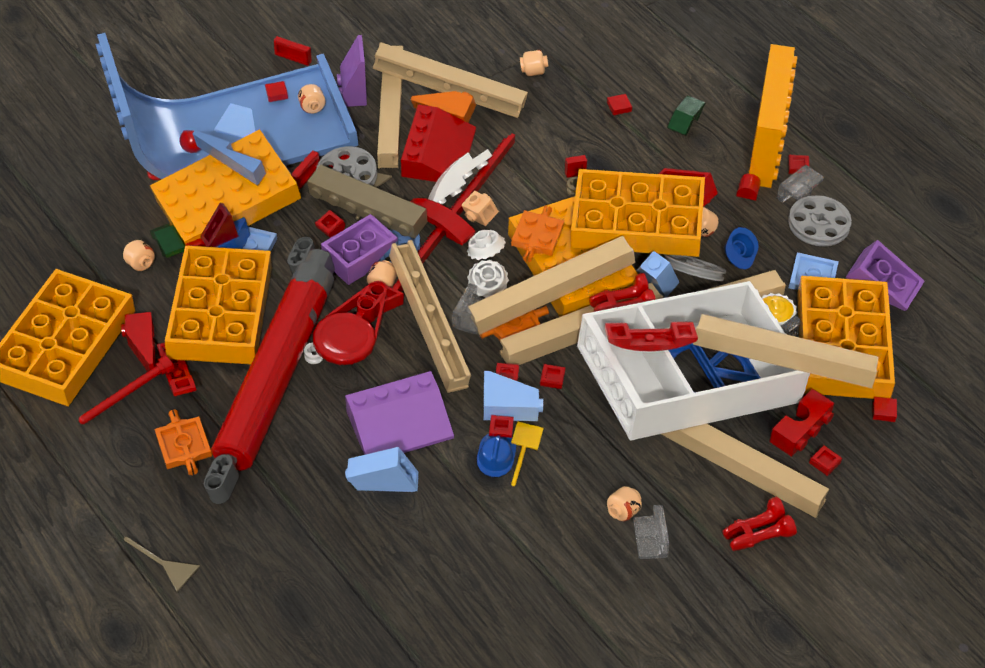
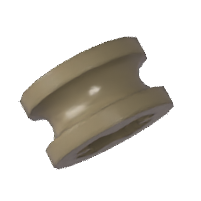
(571, 190)

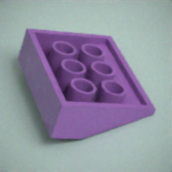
(399, 415)

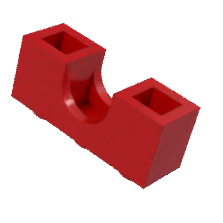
(793, 435)

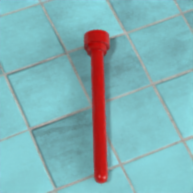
(163, 366)

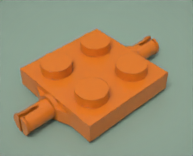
(537, 233)
(518, 324)
(183, 442)

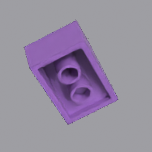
(353, 76)
(358, 248)
(880, 264)

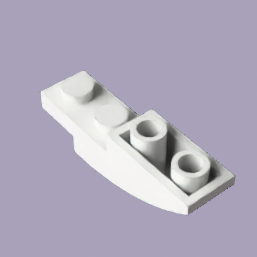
(454, 176)

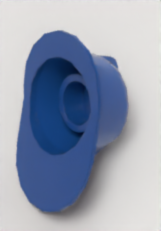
(741, 248)
(496, 455)

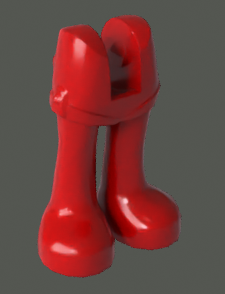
(607, 299)
(775, 513)

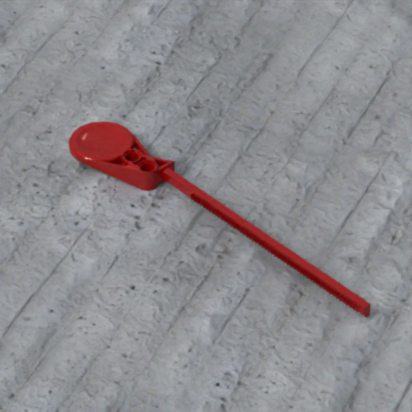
(349, 337)

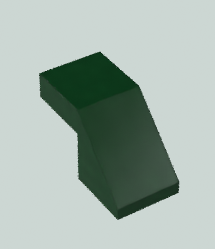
(685, 114)
(168, 240)

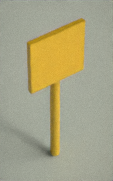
(525, 436)

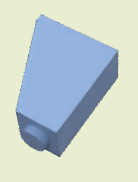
(659, 273)
(510, 398)
(383, 472)

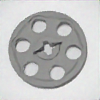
(351, 164)
(826, 223)
(696, 267)

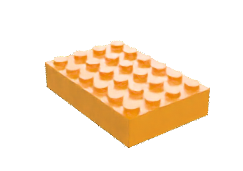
(773, 114)
(195, 191)
(645, 208)
(563, 252)
(219, 305)
(850, 317)
(62, 336)

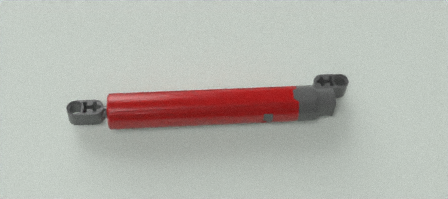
(271, 368)

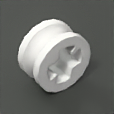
(312, 359)

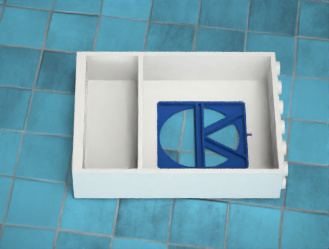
(650, 388)

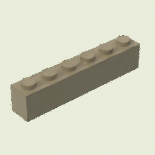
(366, 200)

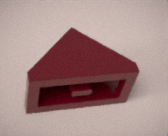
(219, 228)

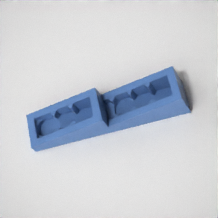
(222, 150)

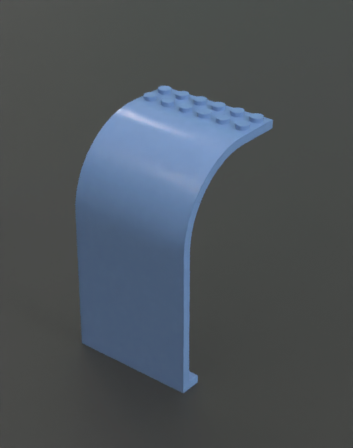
(157, 123)

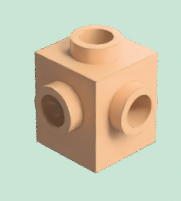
(479, 208)

